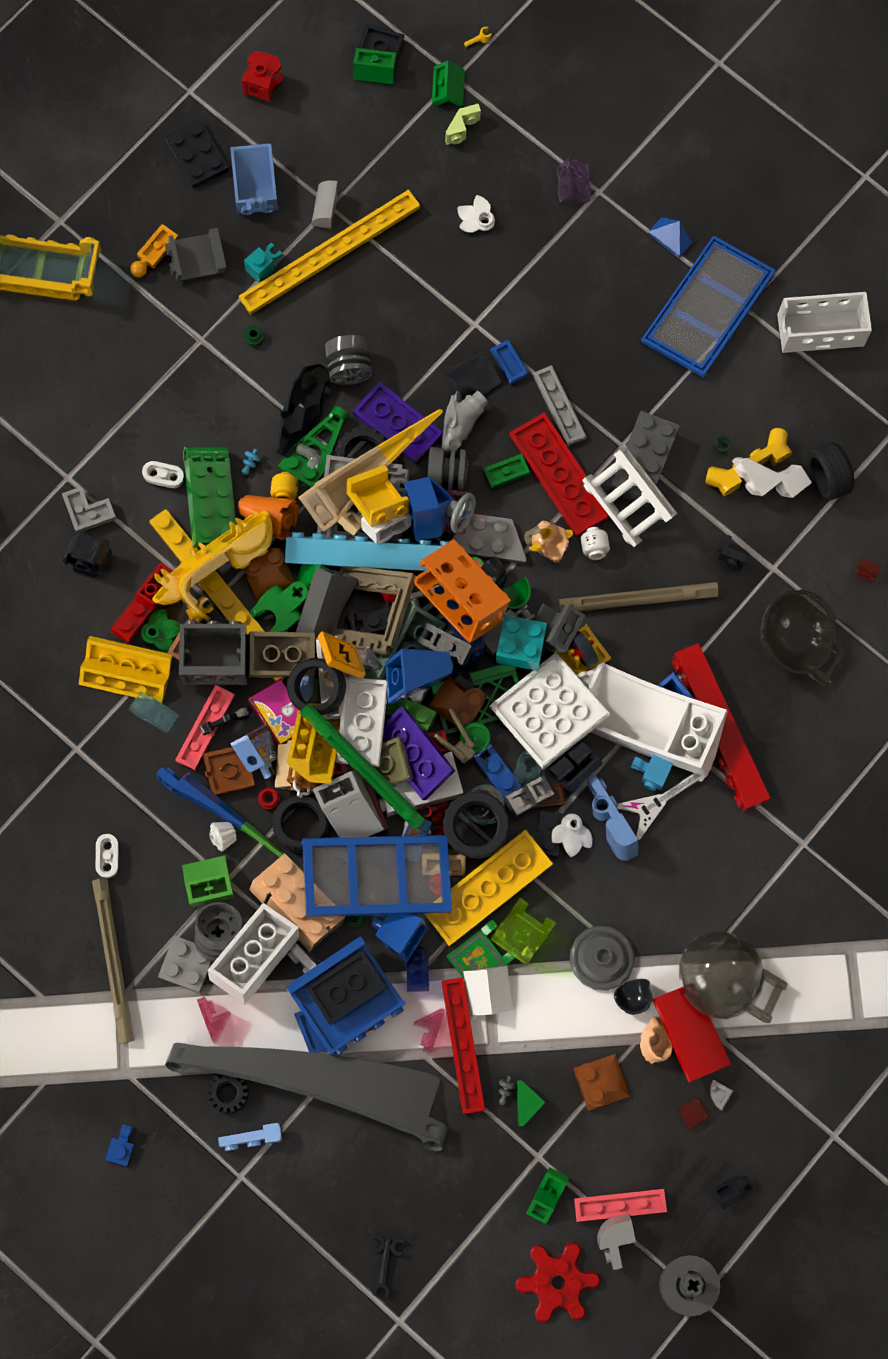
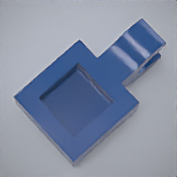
(120, 1149)

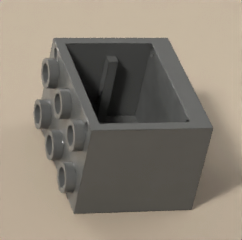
(213, 653)

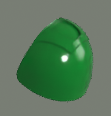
(518, 593)

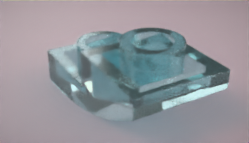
(153, 711)

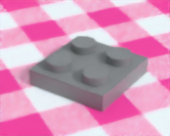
(184, 965)

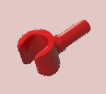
(434, 808)

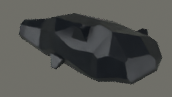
(308, 393)

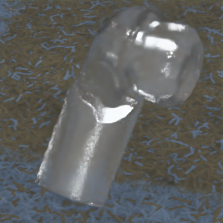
(311, 454)

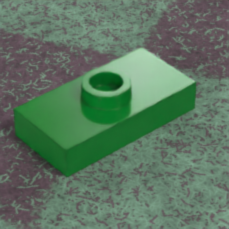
(506, 471)

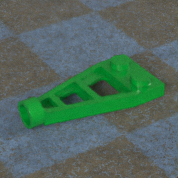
(297, 465)

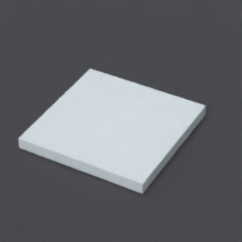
(549, 711)

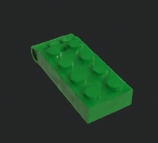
(208, 493)

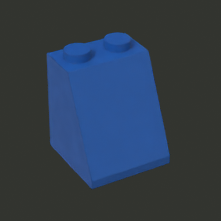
(415, 671)

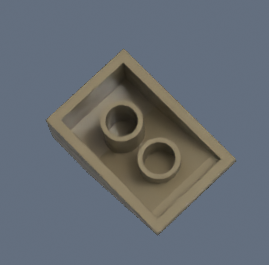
(278, 653)

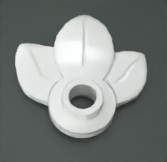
(475, 214)
(572, 837)

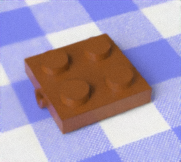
(226, 772)

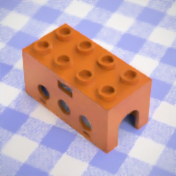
(456, 570)

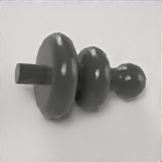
(505, 1092)

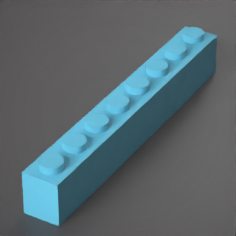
(358, 551)

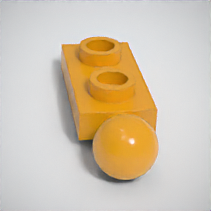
(152, 251)

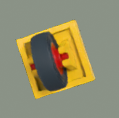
(584, 652)

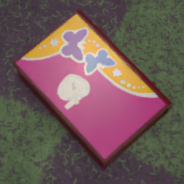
(276, 711)

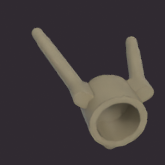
(461, 750)

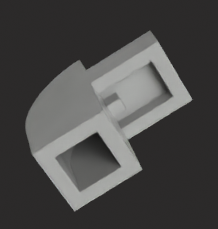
(614, 1233)

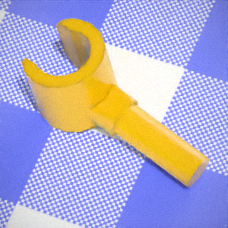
(481, 37)

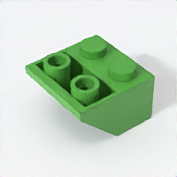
(207, 881)

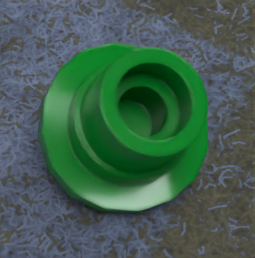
(478, 734)

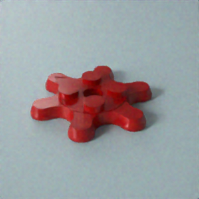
(541, 1282)

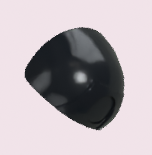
(496, 571)
(634, 996)

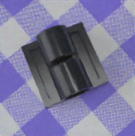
(574, 766)

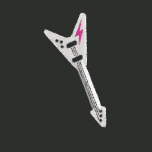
(649, 807)

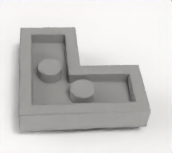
(85, 515)

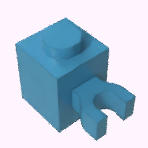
(654, 772)

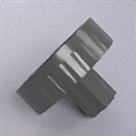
(689, 1269)

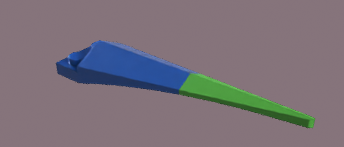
(196, 792)

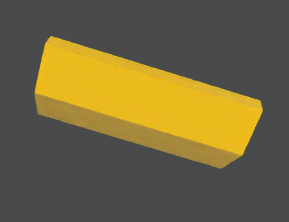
(125, 669)
(311, 753)

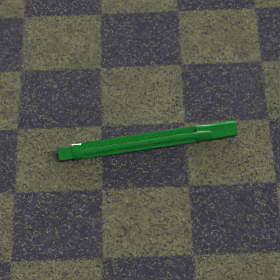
(362, 766)

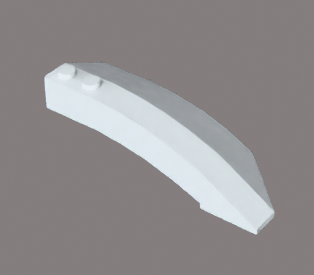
(656, 719)

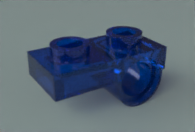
(418, 971)

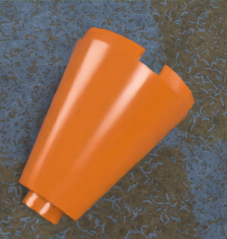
(282, 512)

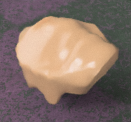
(655, 1042)

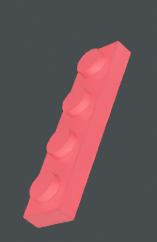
(196, 742)
(620, 1204)

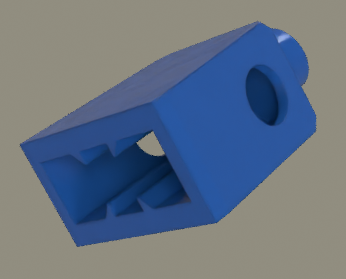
(400, 933)

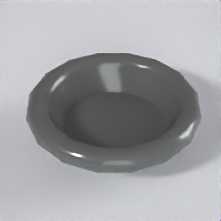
(602, 958)

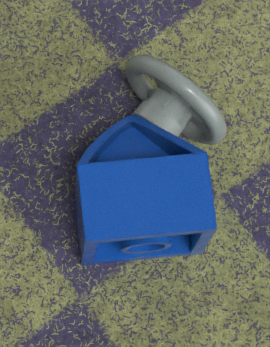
(433, 506)

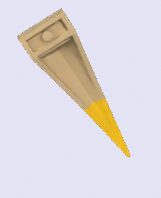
(328, 497)

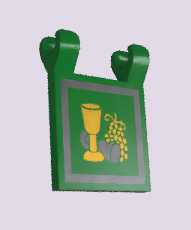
(478, 952)

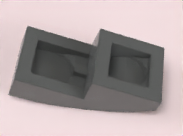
(529, 796)

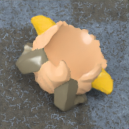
(548, 540)

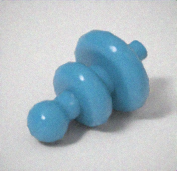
(249, 463)

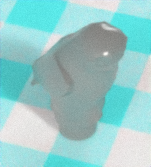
(461, 418)

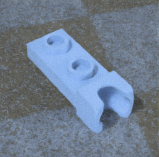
(271, 1134)

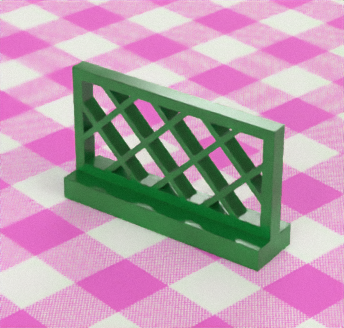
(479, 678)

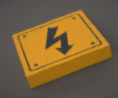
(341, 655)

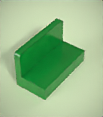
(374, 66)
(448, 84)

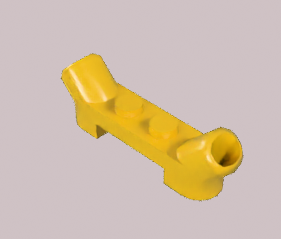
(775, 452)

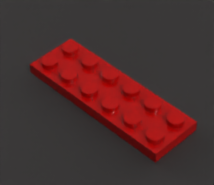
(558, 473)

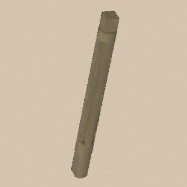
(642, 597)
(116, 980)

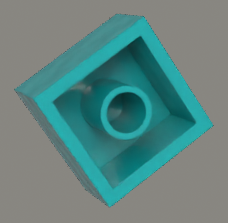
(521, 643)

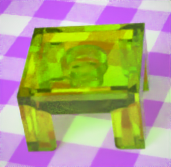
(521, 933)

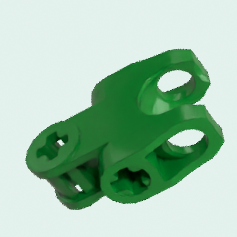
(284, 604)

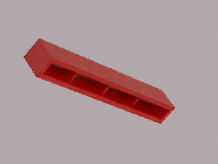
(732, 750)

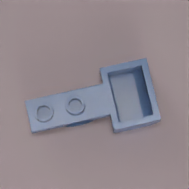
(618, 831)

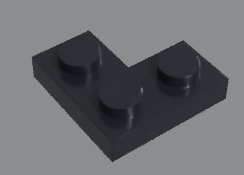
(543, 837)

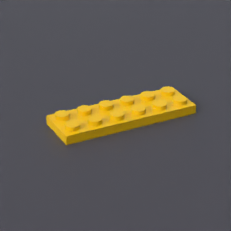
(491, 886)

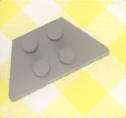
(491, 538)

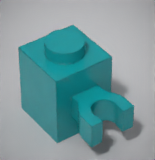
(261, 263)

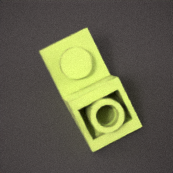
(456, 131)

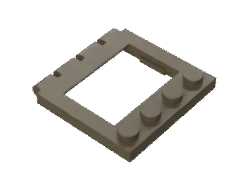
(384, 582)

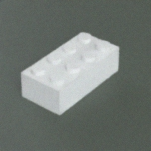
(253, 953)

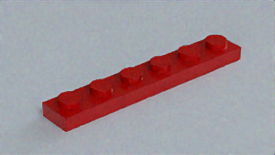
(462, 1046)

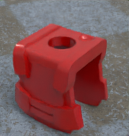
(261, 75)

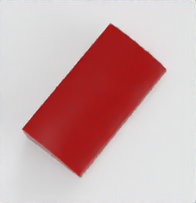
(691, 1035)

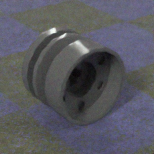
(348, 359)
(448, 469)
(215, 929)

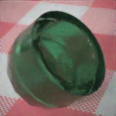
(725, 440)

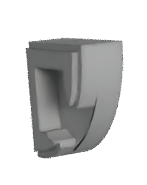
(719, 1094)

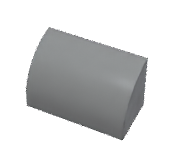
(325, 204)

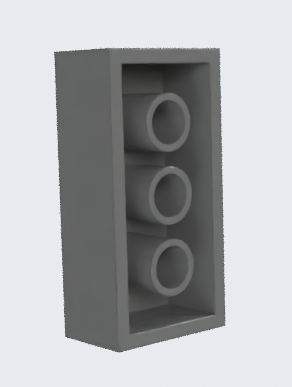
(650, 446)

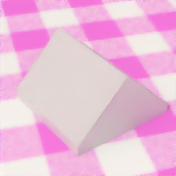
(488, 991)

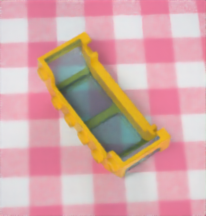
(48, 267)

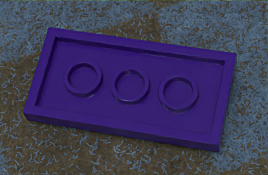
(392, 415)
(426, 761)

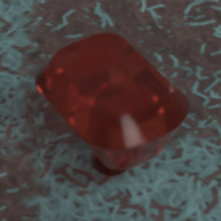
(437, 817)

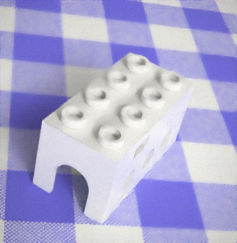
(824, 324)

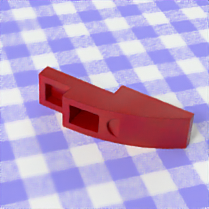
(141, 607)

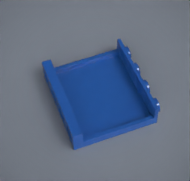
(357, 1022)

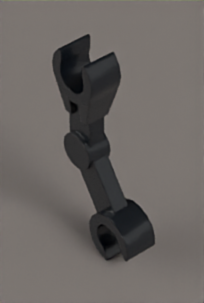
(239, 715)

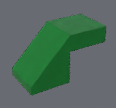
(547, 1195)

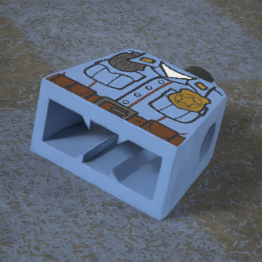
(257, 751)

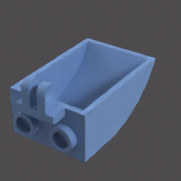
(254, 179)

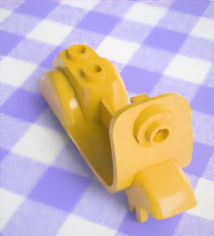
(237, 545)

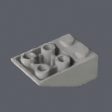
(349, 806)

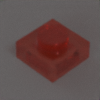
(867, 569)
(692, 1113)

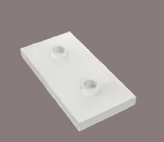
(364, 717)

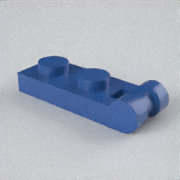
(497, 771)

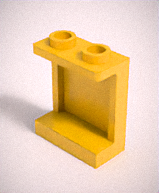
(376, 496)

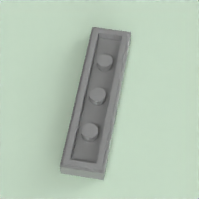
(559, 406)

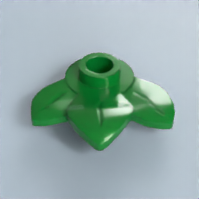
(164, 630)

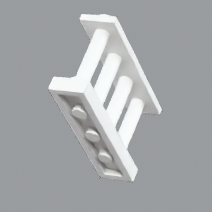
(639, 478)

